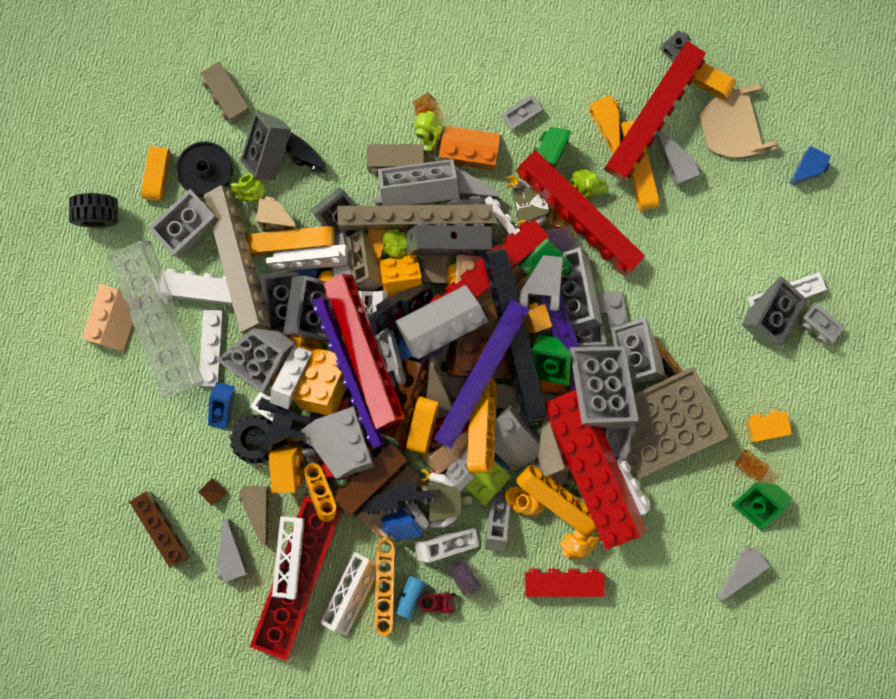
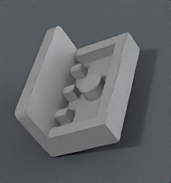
(821, 324)
(620, 440)

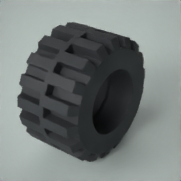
(93, 210)
(238, 438)

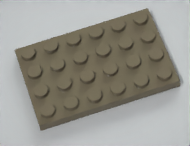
(672, 423)

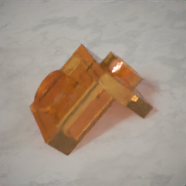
(751, 465)

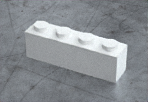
(197, 288)

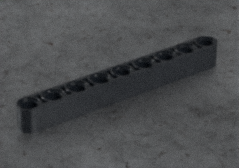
(519, 350)

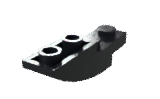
(304, 154)
(398, 306)
(396, 498)

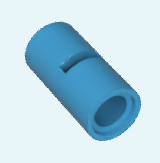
(410, 598)

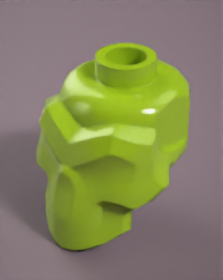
(428, 129)
(588, 183)
(249, 188)
(395, 243)

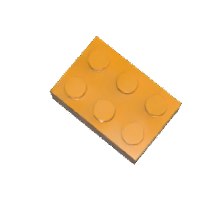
(321, 384)

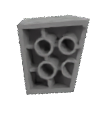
(258, 357)
(340, 442)

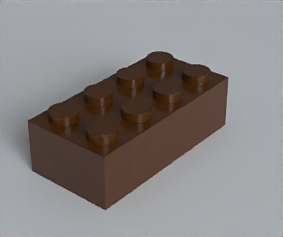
(465, 353)
(371, 482)

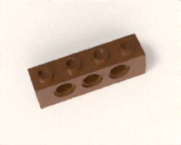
(408, 395)
(159, 529)

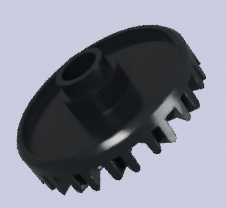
(203, 155)

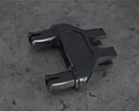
(282, 428)

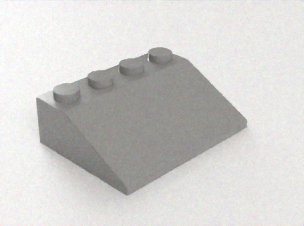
(578, 293)
(604, 387)

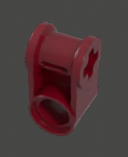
(439, 602)

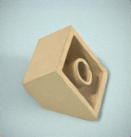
(273, 216)

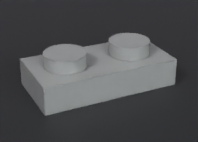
(521, 112)

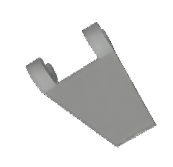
(544, 281)

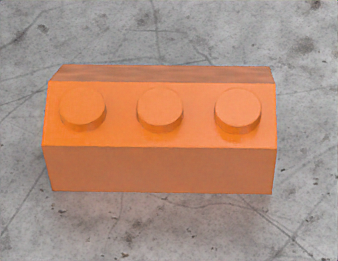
(470, 147)

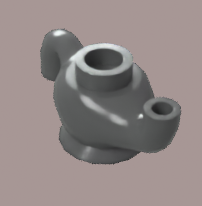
(311, 456)

